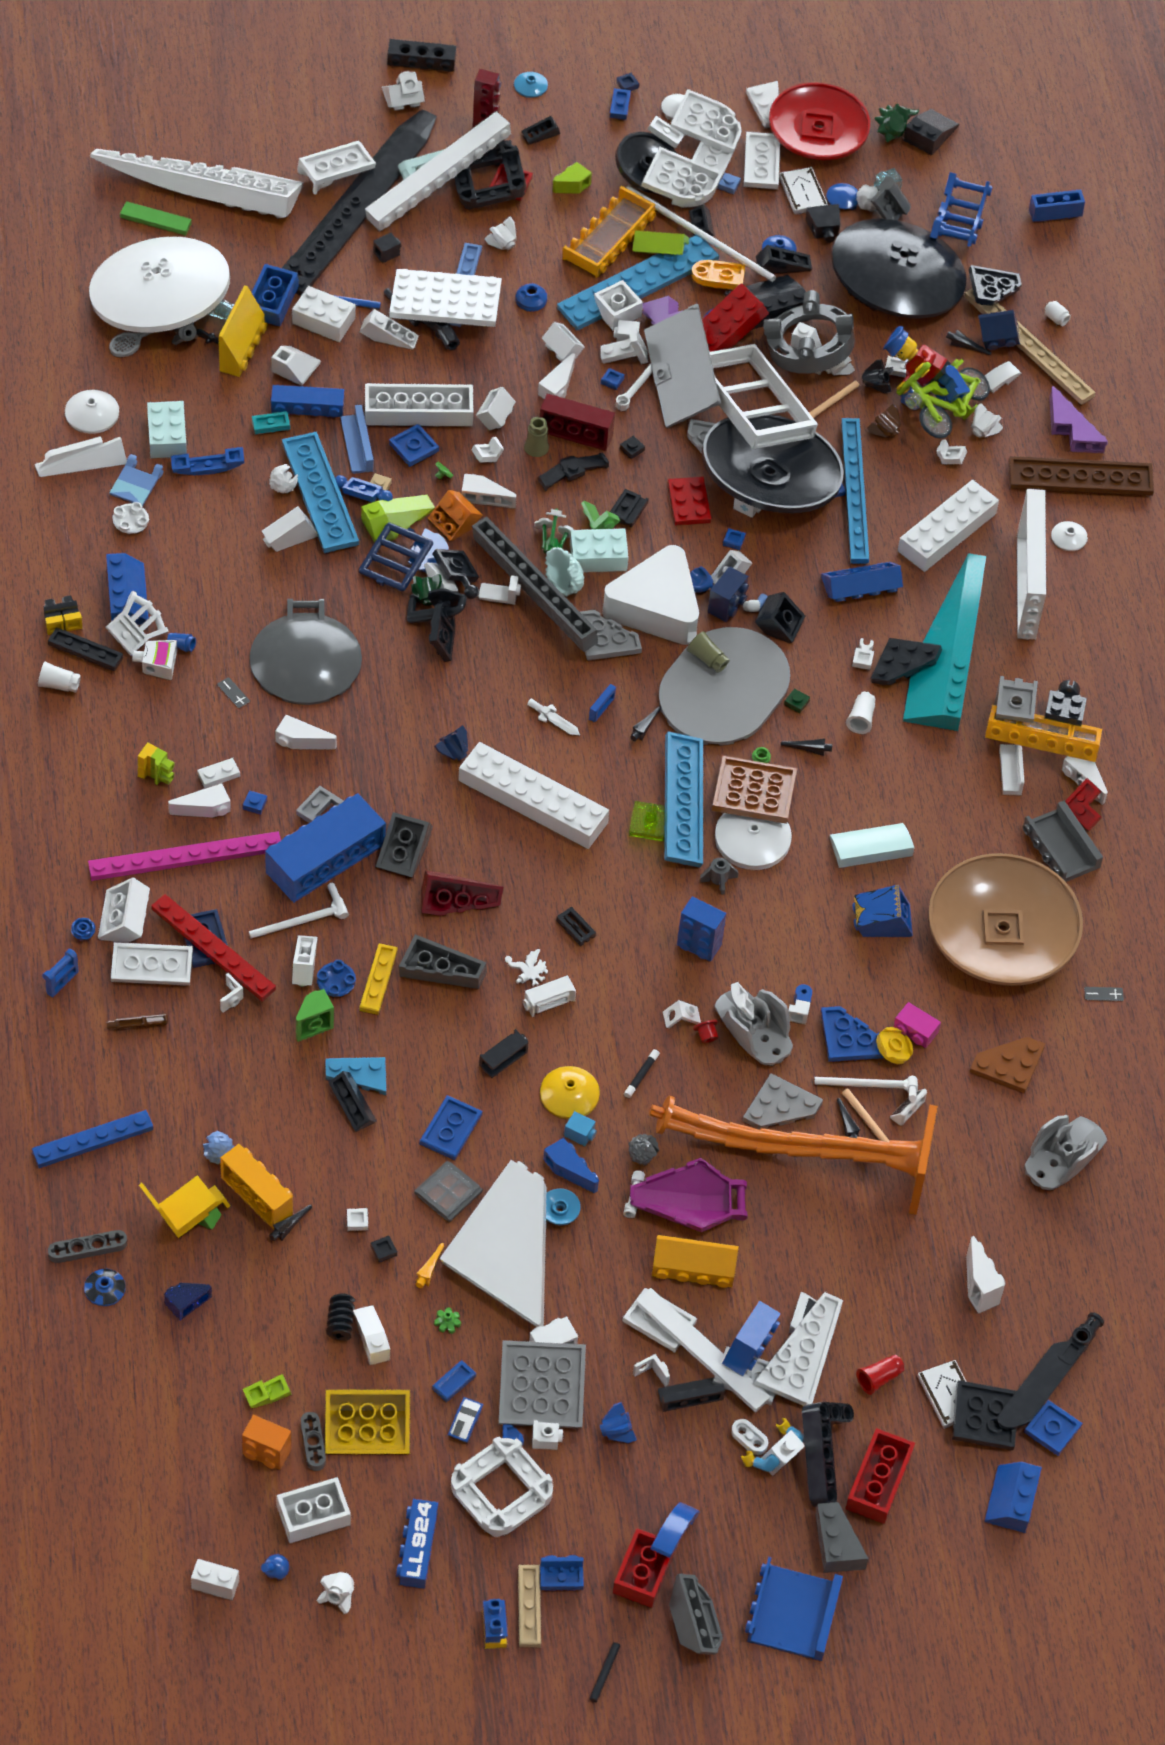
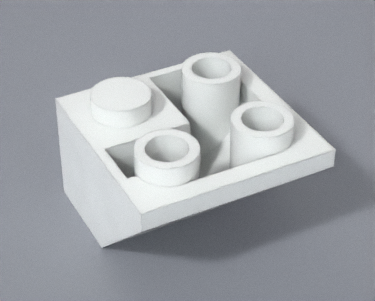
(293, 364)

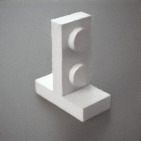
(624, 349)

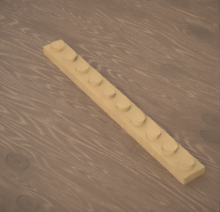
(1043, 357)

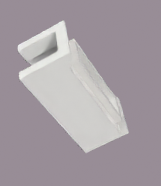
(549, 995)

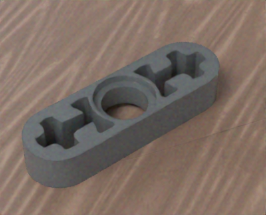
(309, 1449)

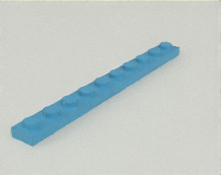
(855, 491)

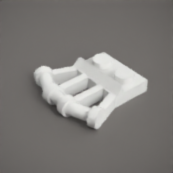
(128, 632)

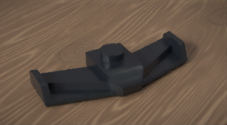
(572, 469)

